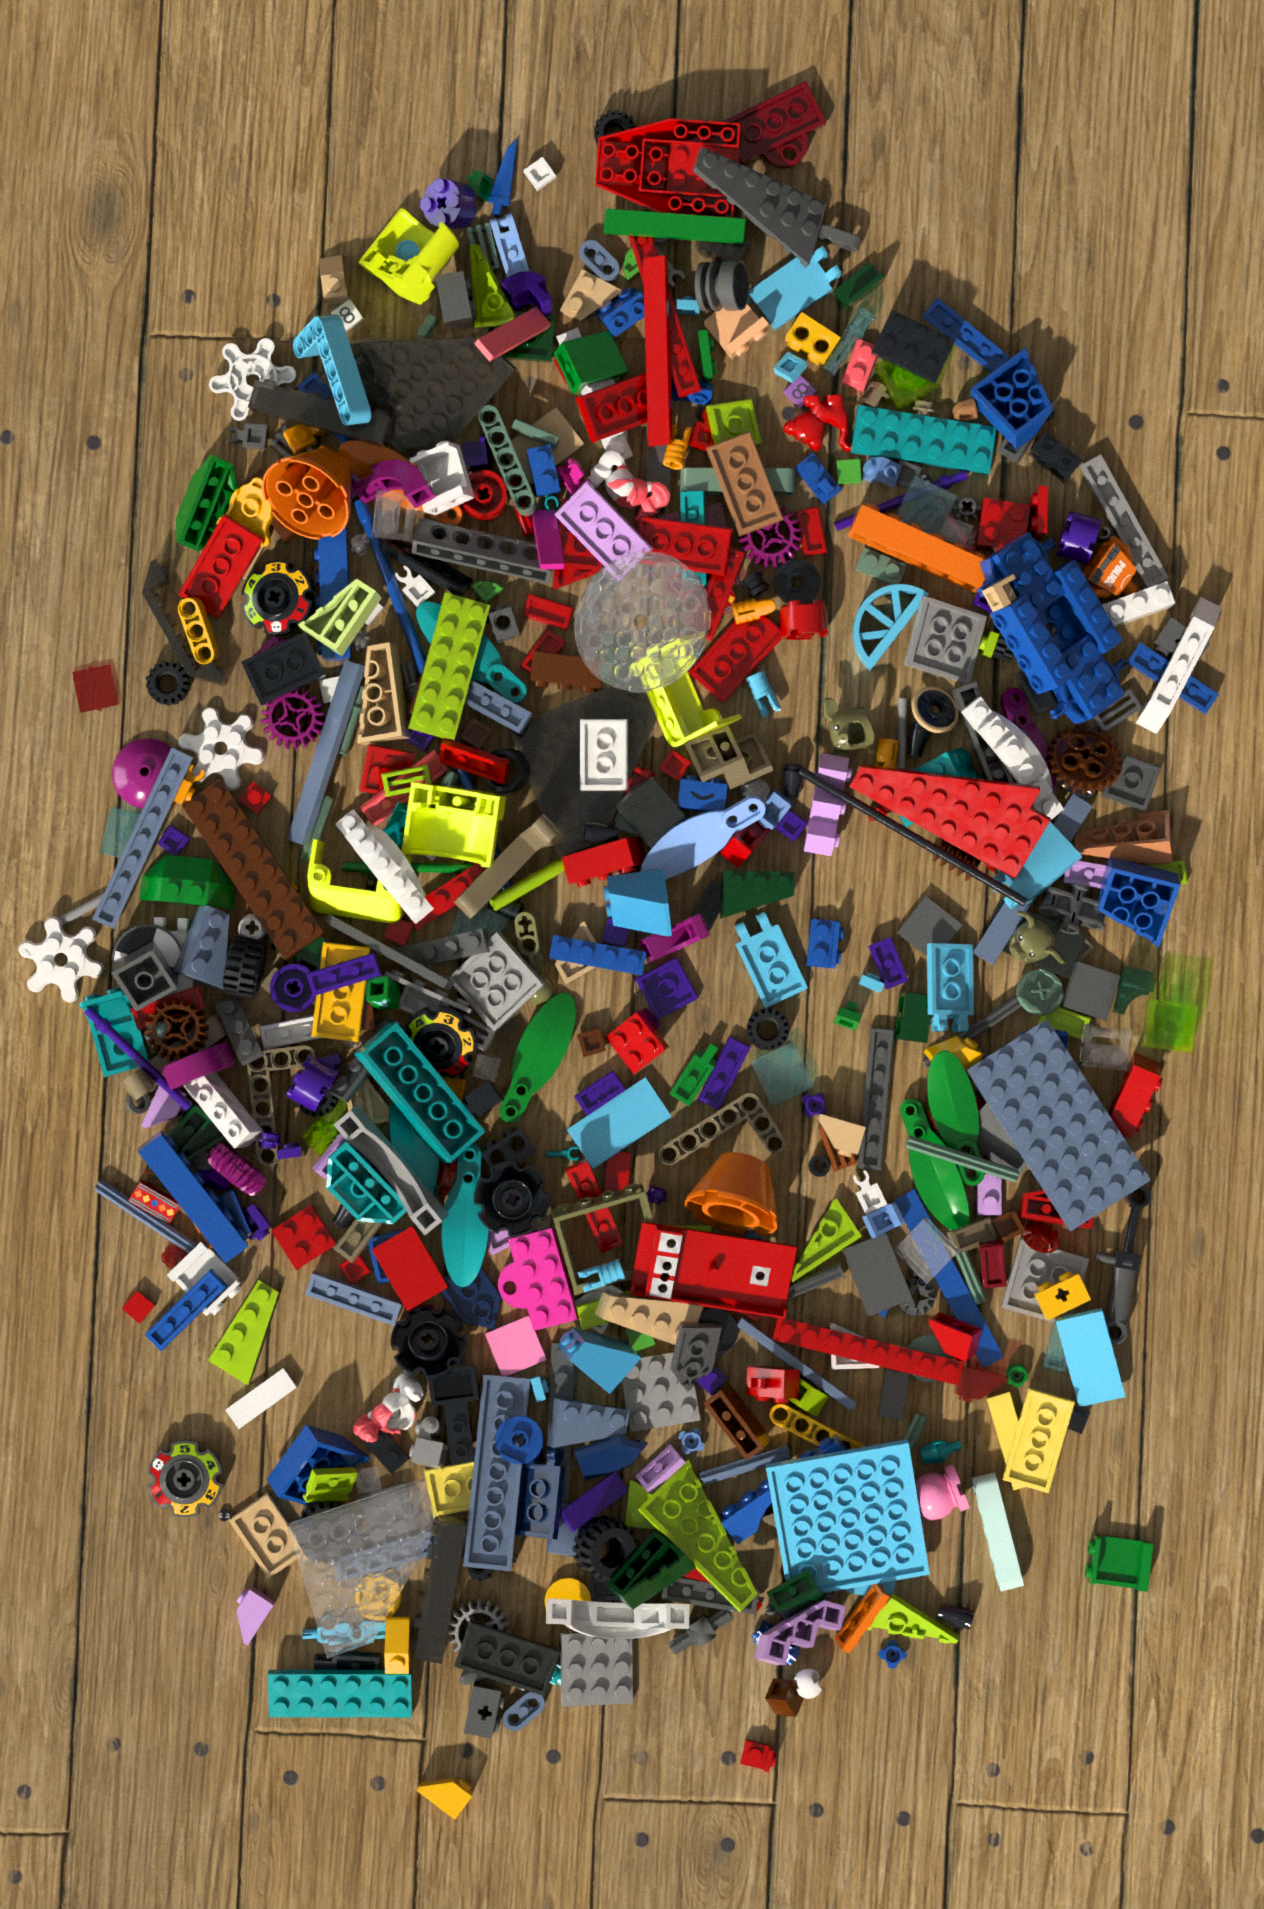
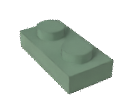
(880, 567)

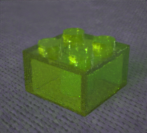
(902, 385)
(1169, 1026)

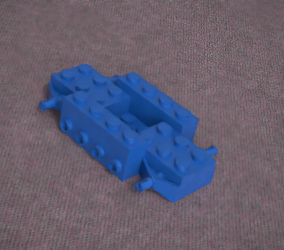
(1081, 630)

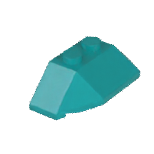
(362, 1187)

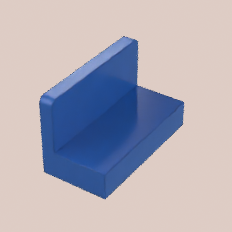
(233, 1203)

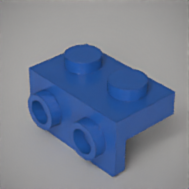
(623, 311)

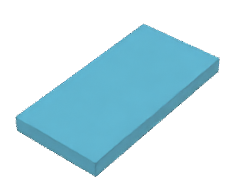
(619, 1123)
(1090, 1357)

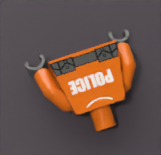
(1111, 567)

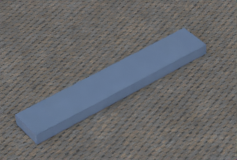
(796, 1363)

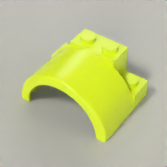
(412, 277)
(459, 825)

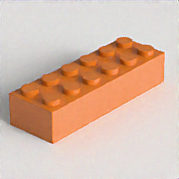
(917, 547)

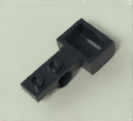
(454, 1394)

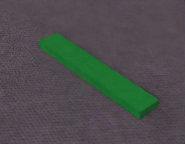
(674, 226)

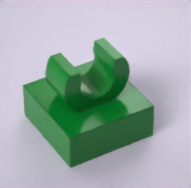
(480, 184)
(847, 1016)

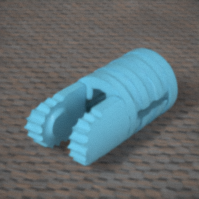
(761, 688)
(607, 1273)

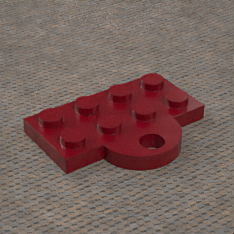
(779, 126)

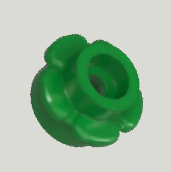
(1023, 1374)

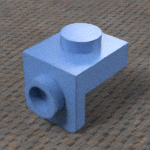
(881, 470)
(775, 809)
(883, 1219)

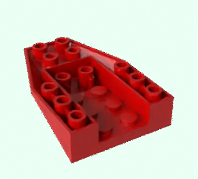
(656, 165)

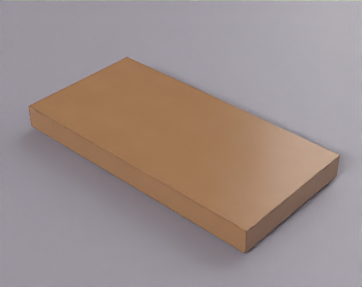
(744, 483)

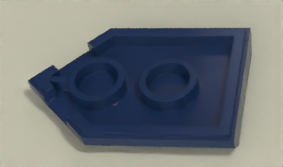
(475, 1303)
(608, 1455)

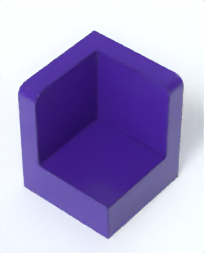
(475, 454)

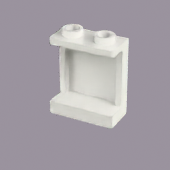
(446, 474)
(196, 1265)

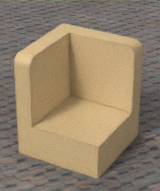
(1000, 593)

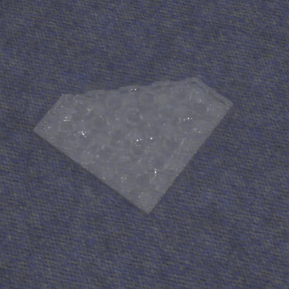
(360, 1560)

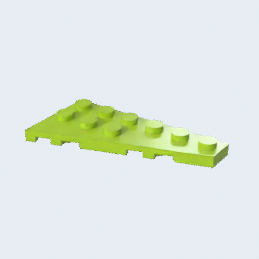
(691, 1524)

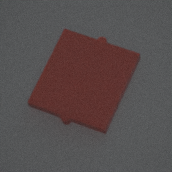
(95, 688)

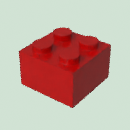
(1000, 523)

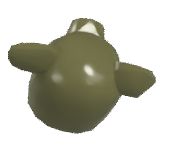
(847, 727)
(1033, 941)

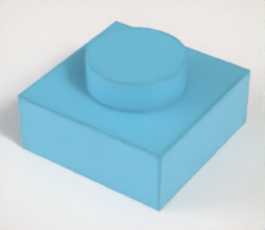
(687, 305)
(790, 367)
(871, 982)
(540, 1388)

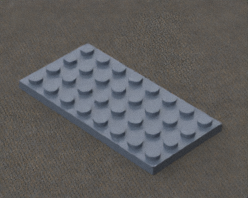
(1058, 1125)

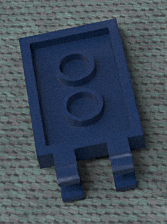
(541, 1496)

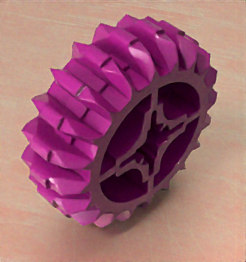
(788, 544)
(303, 713)
(236, 1169)

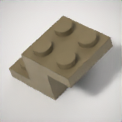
(722, 754)

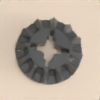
(923, 1305)

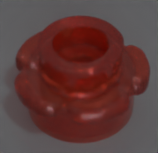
(169, 1251)

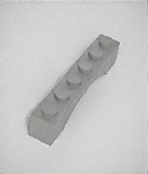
(415, 1196)

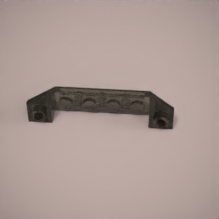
(155, 580)

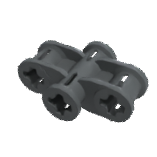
(1072, 908)

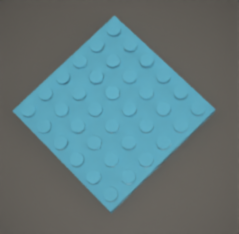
(849, 1516)

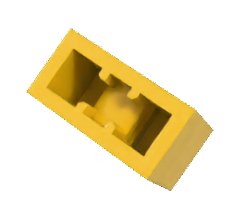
(1074, 1297)

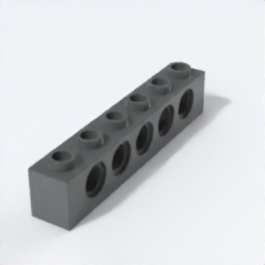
(445, 544)
(988, 761)

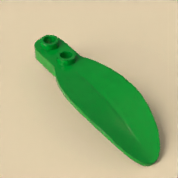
(539, 1052)
(954, 1108)
(935, 1178)

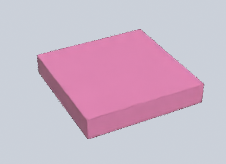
(515, 1346)

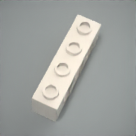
(224, 1110)

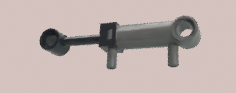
(1125, 1265)

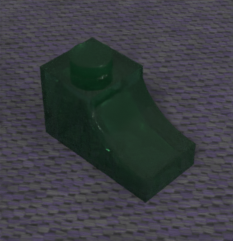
(1131, 985)

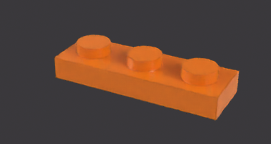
(862, 1617)

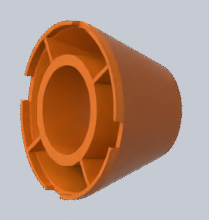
(736, 1196)

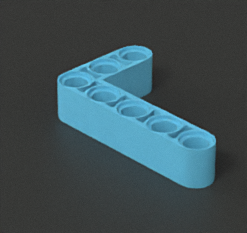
(327, 338)

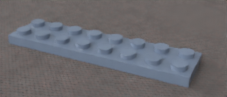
(494, 1479)

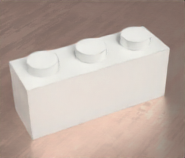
(1139, 604)

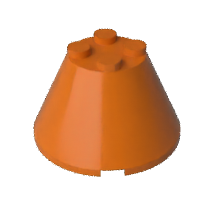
(310, 492)

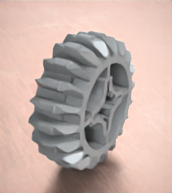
(467, 1613)

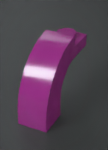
(392, 476)
(683, 935)
(199, 1065)

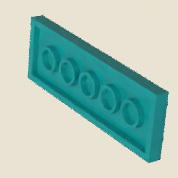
(923, 439)
(339, 1693)

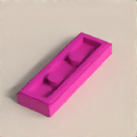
(547, 539)

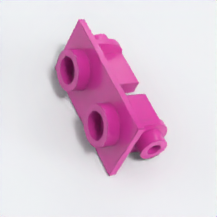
(571, 474)

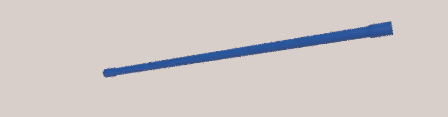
(366, 519)

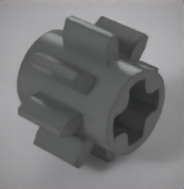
(972, 502)

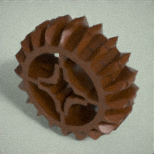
(184, 1024)

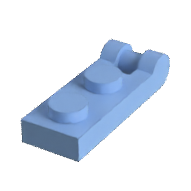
(509, 245)

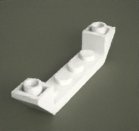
(1180, 666)

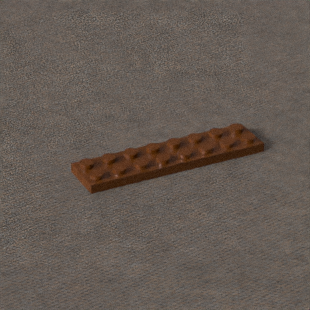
(253, 869)

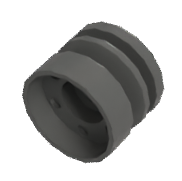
(722, 286)

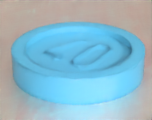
(407, 250)

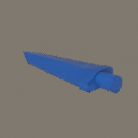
(502, 188)

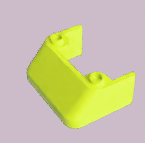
(682, 713)
(347, 901)

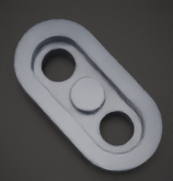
(599, 261)
(524, 1710)

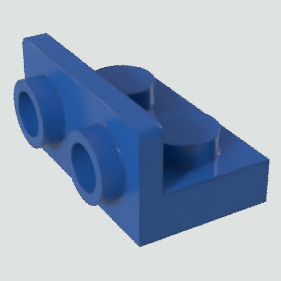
(824, 943)

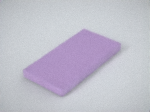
(600, 526)

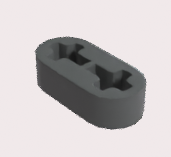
(839, 238)

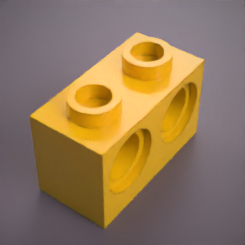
(816, 334)

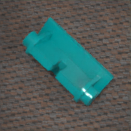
(396, 824)

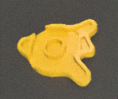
(251, 509)

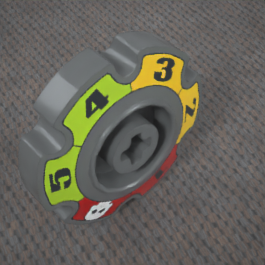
(171, 1491)

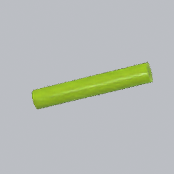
(527, 884)

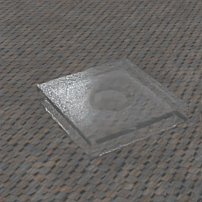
(926, 1250)

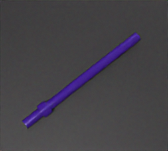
(943, 482)
(105, 1027)

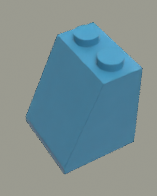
(639, 902)
(599, 1356)

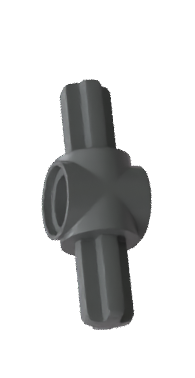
(700, 1631)

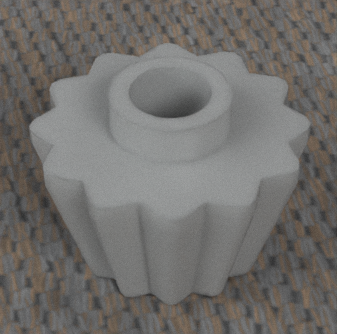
(755, 787)

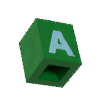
(383, 993)

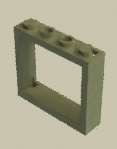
(588, 1205)

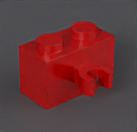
(772, 1382)

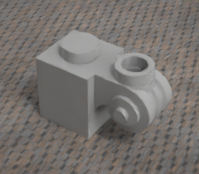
(426, 1450)

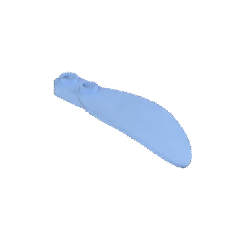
(700, 837)

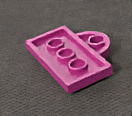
(539, 1279)

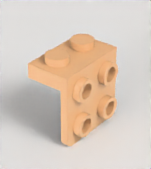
(736, 329)

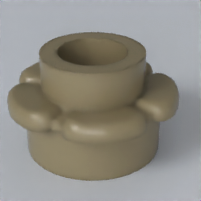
(923, 407)

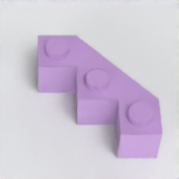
(825, 807)
(799, 1631)

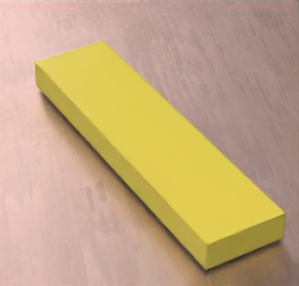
(1005, 1423)

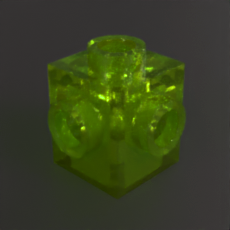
(320, 1135)

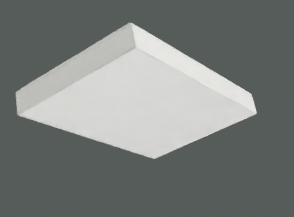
(603, 755)

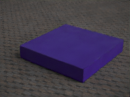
(666, 988)

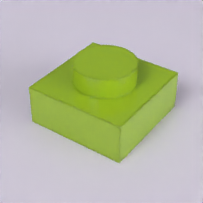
(988, 644)

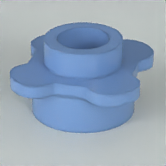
(696, 1445)

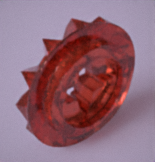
(446, 1177)
(1037, 1242)

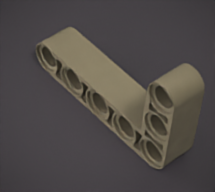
(506, 864)
(140, 1082)
(268, 1095)
(722, 1126)

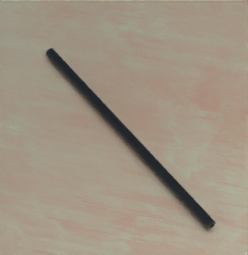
(912, 836)

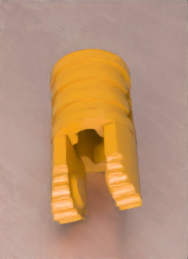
(676, 453)
(751, 609)
(887, 753)

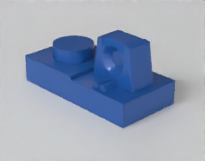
(817, 479)

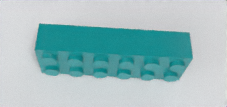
(419, 1092)

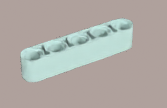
(997, 1531)

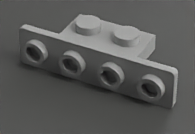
(417, 997)

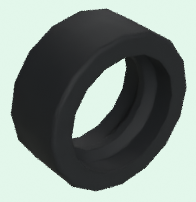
(522, 771)

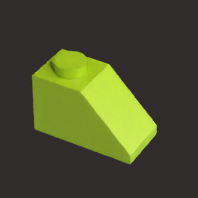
(809, 1398)

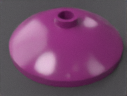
(128, 766)

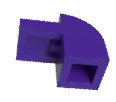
(527, 288)

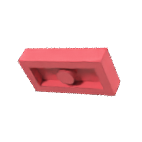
(859, 366)

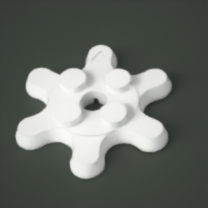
(244, 365)
(237, 748)
(76, 951)

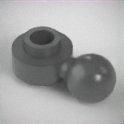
(143, 1106)

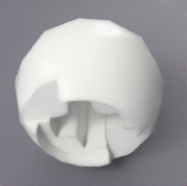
(247, 921)
(808, 1683)

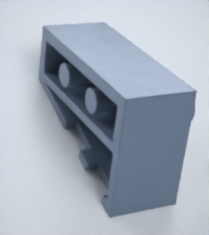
(205, 948)
(584, 1422)

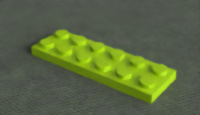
(449, 666)

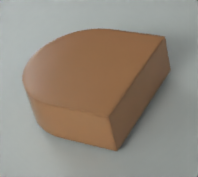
(965, 411)

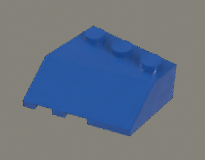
(1013, 399)
(1138, 897)
(311, 1450)

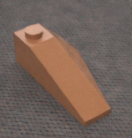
(1138, 840)

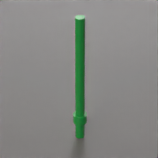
(417, 867)

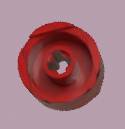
(489, 508)
(803, 620)

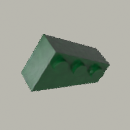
(753, 889)
(195, 1132)
(649, 1571)

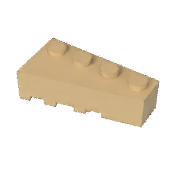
(383, 697)
(647, 1315)

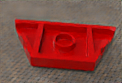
(578, 560)

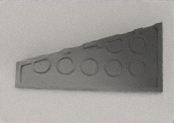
(771, 205)

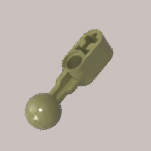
(535, 956)

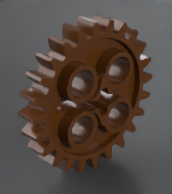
(1084, 759)

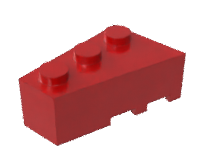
(604, 861)
(1135, 1094)
(1038, 1207)

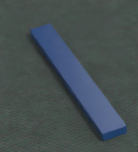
(953, 1285)

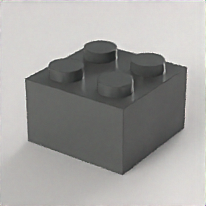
(144, 976)

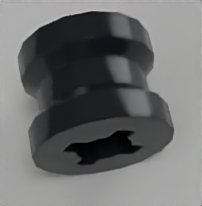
(755, 584)

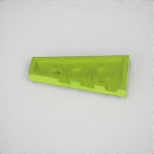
(244, 1337)

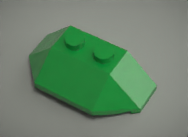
(205, 502)
(188, 883)

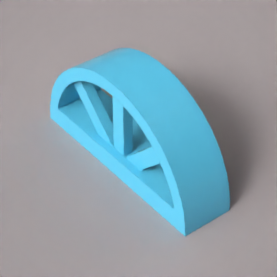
(889, 635)

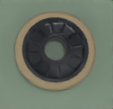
(926, 718)

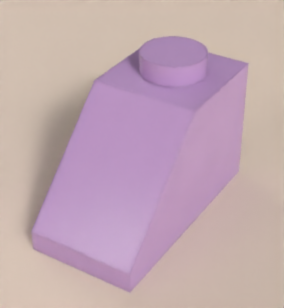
(162, 1108)
(252, 1612)

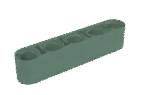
(506, 449)
(705, 479)

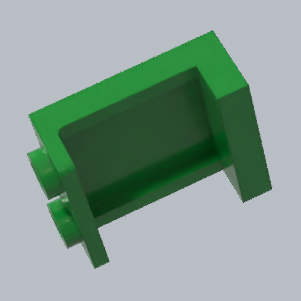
(590, 361)
(1119, 1562)

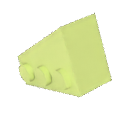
(342, 617)

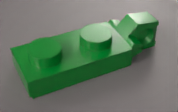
(694, 1075)

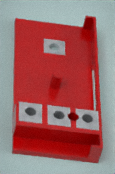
(713, 1269)

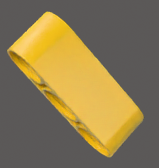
(189, 622)

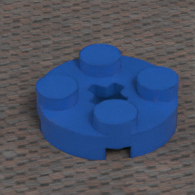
(506, 1444)

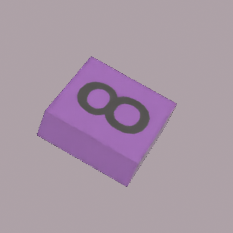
(798, 390)

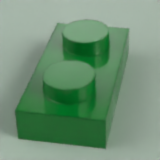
(705, 346)

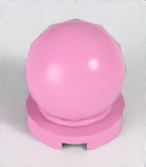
(939, 1494)

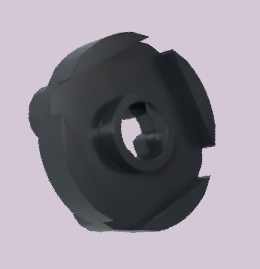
(797, 569)
(729, 1327)

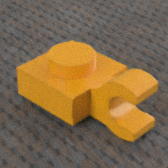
(301, 437)
(186, 789)

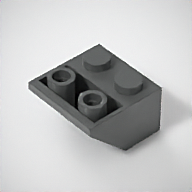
(454, 299)

